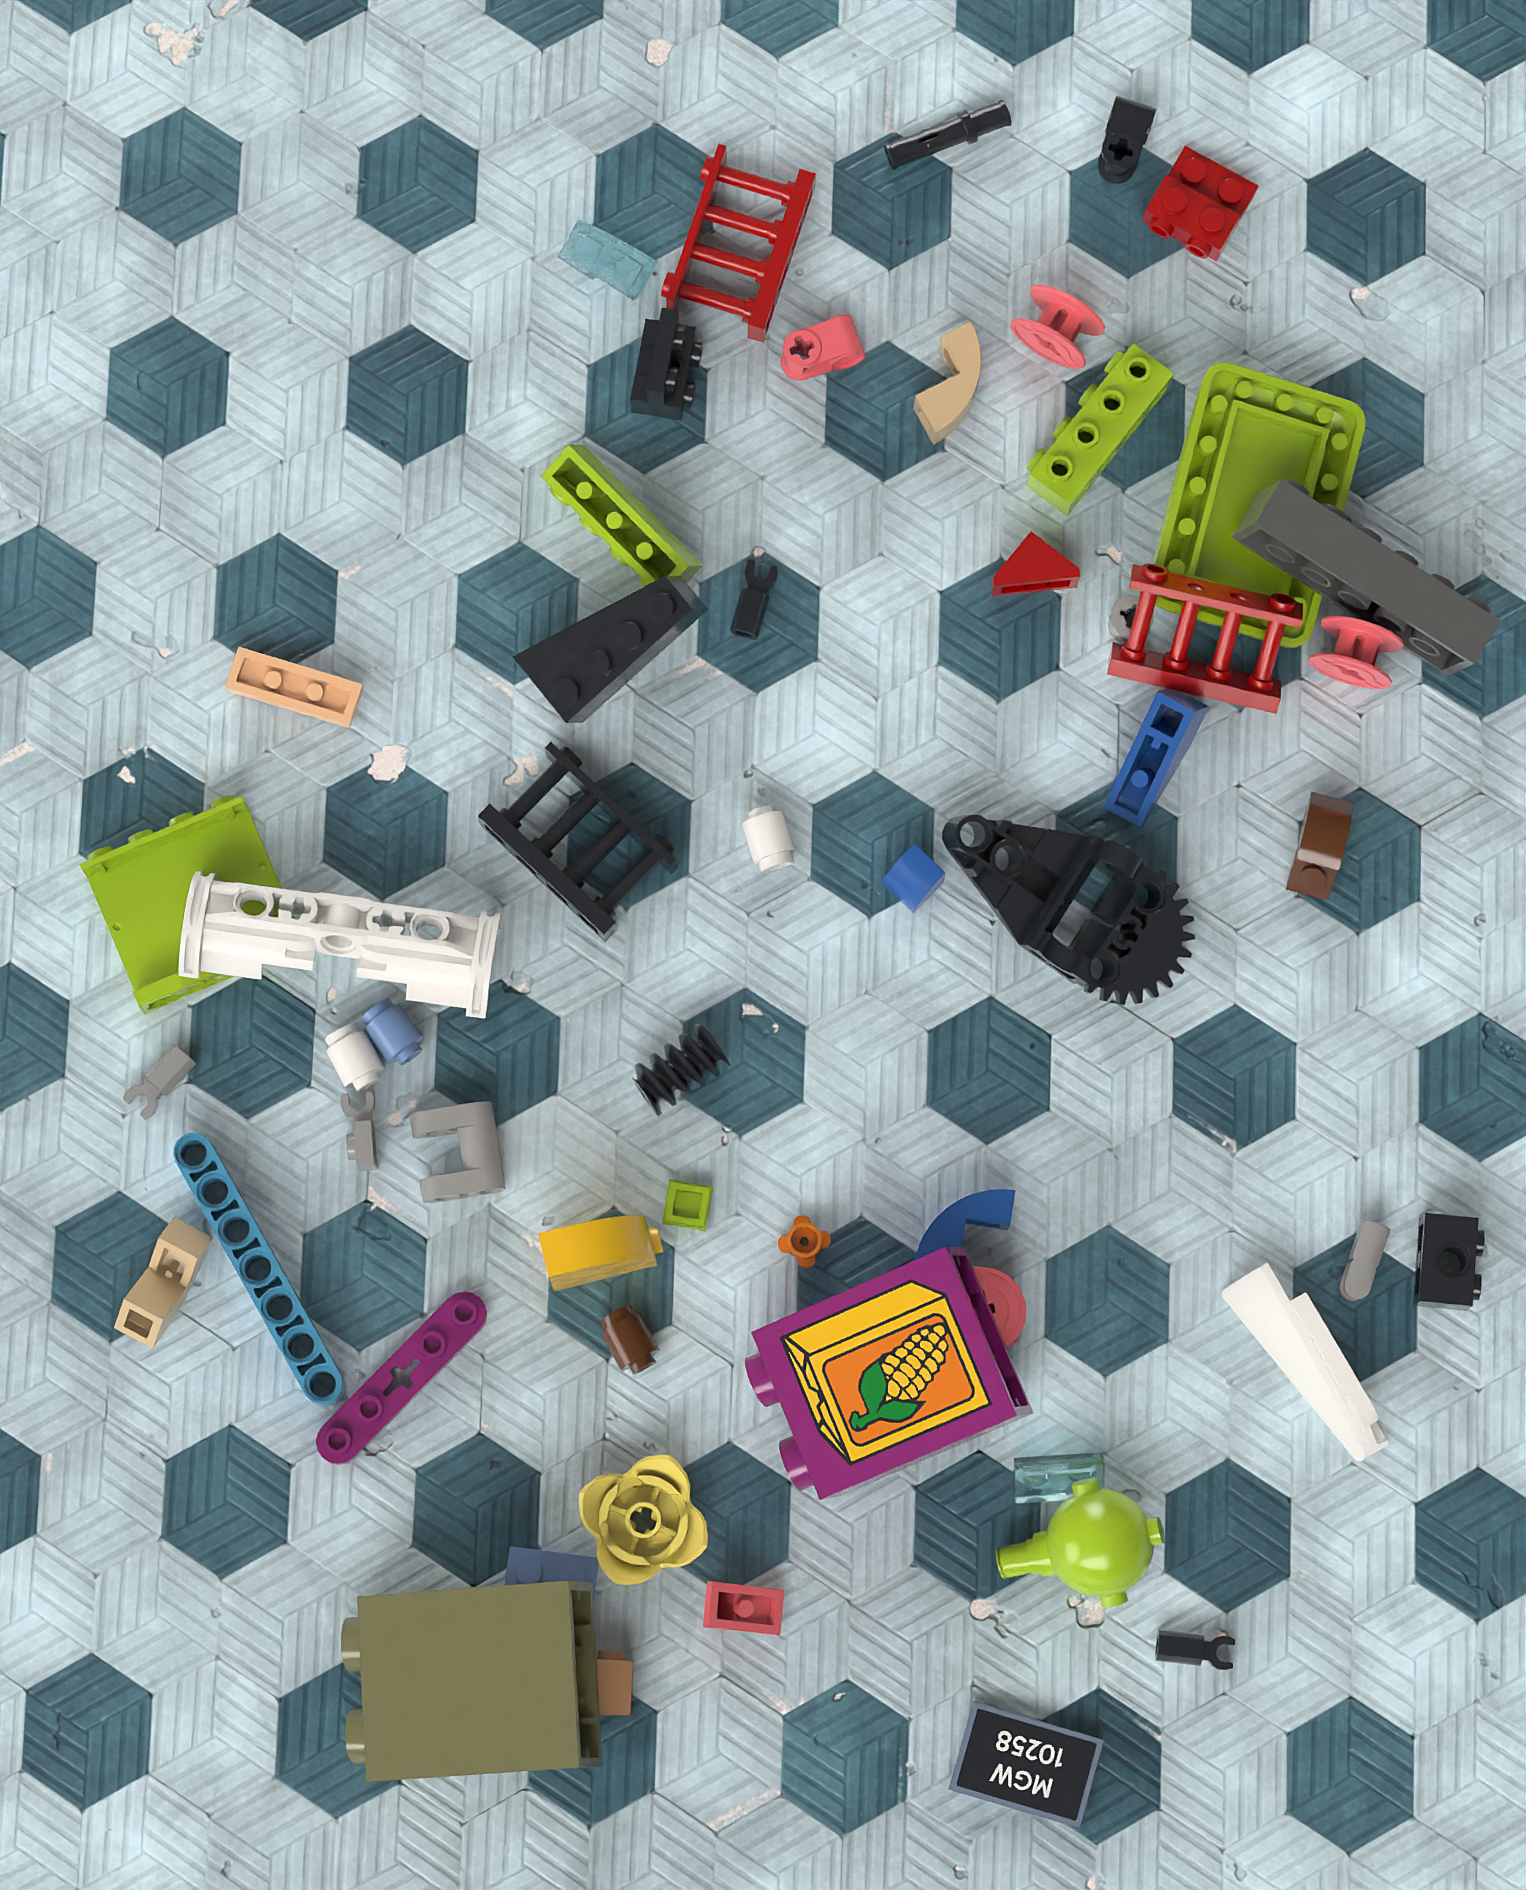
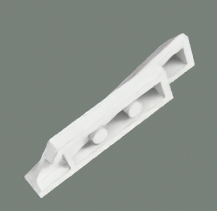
(1308, 1356)

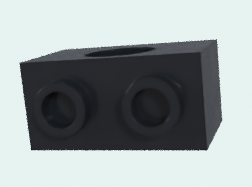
(1432, 1284)

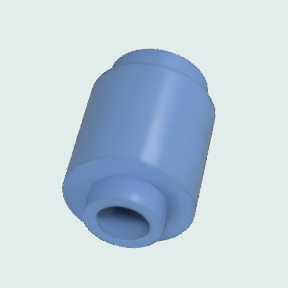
(392, 1032)

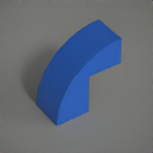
(982, 1208)

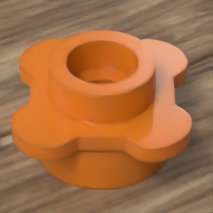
(804, 1229)

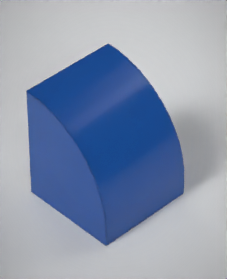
(914, 878)

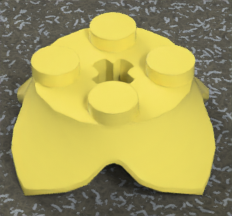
(650, 1484)

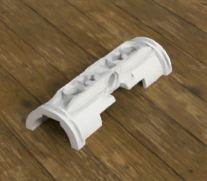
(438, 971)

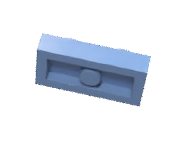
(540, 1566)

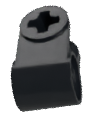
(1125, 136)

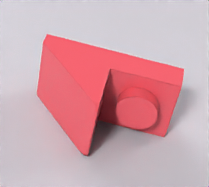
(743, 1608)

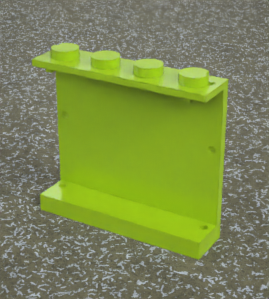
(147, 886)

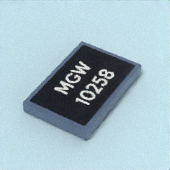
(1026, 1764)

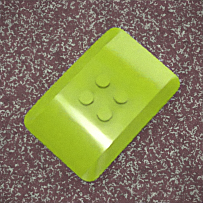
(1238, 442)

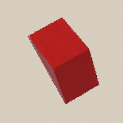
(1034, 569)

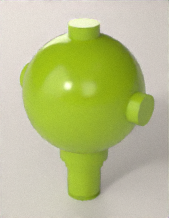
(1093, 1543)

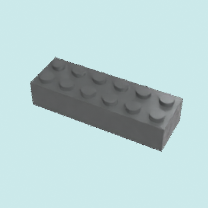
(1365, 576)

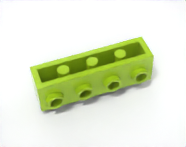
(1099, 429)
(618, 517)

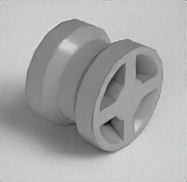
(1119, 625)

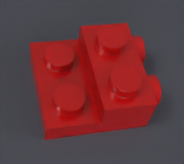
(1199, 204)

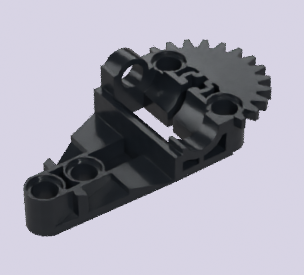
(1043, 880)

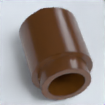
(629, 1340)

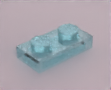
(1052, 1475)

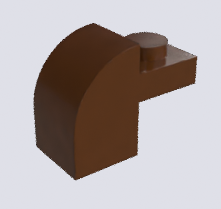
(1320, 845)

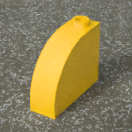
(599, 1250)

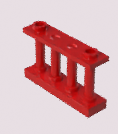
(768, 273)
(1216, 678)

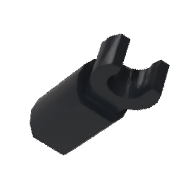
(752, 603)
(1190, 1649)

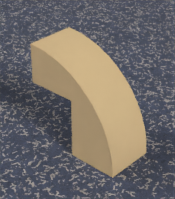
(947, 403)
(164, 1284)

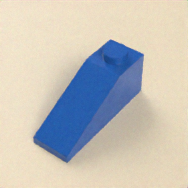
(1155, 754)

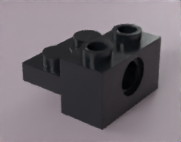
(657, 385)

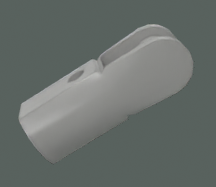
(1363, 1260)

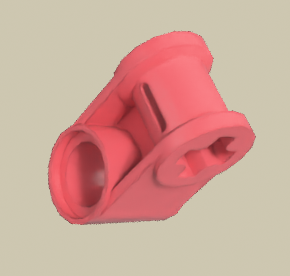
(828, 346)

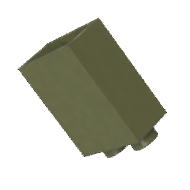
(474, 1681)

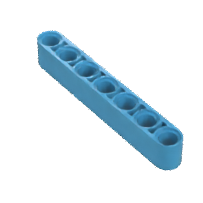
(244, 1253)

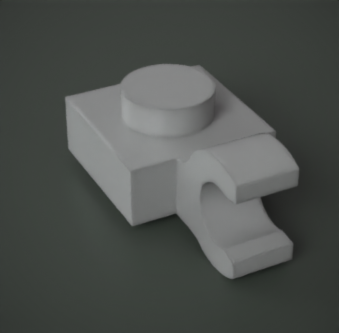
(361, 1143)

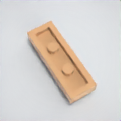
(294, 687)

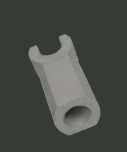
(161, 1079)

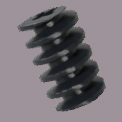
(679, 1068)

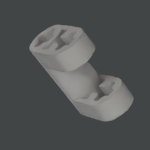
(477, 1146)

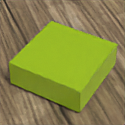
(687, 1205)

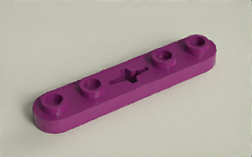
(370, 1410)

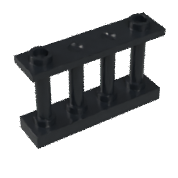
(567, 883)

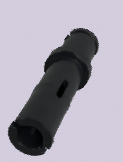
(948, 134)

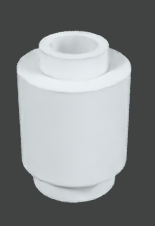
(768, 839)
(354, 1057)

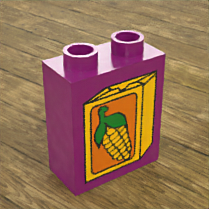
(886, 1374)

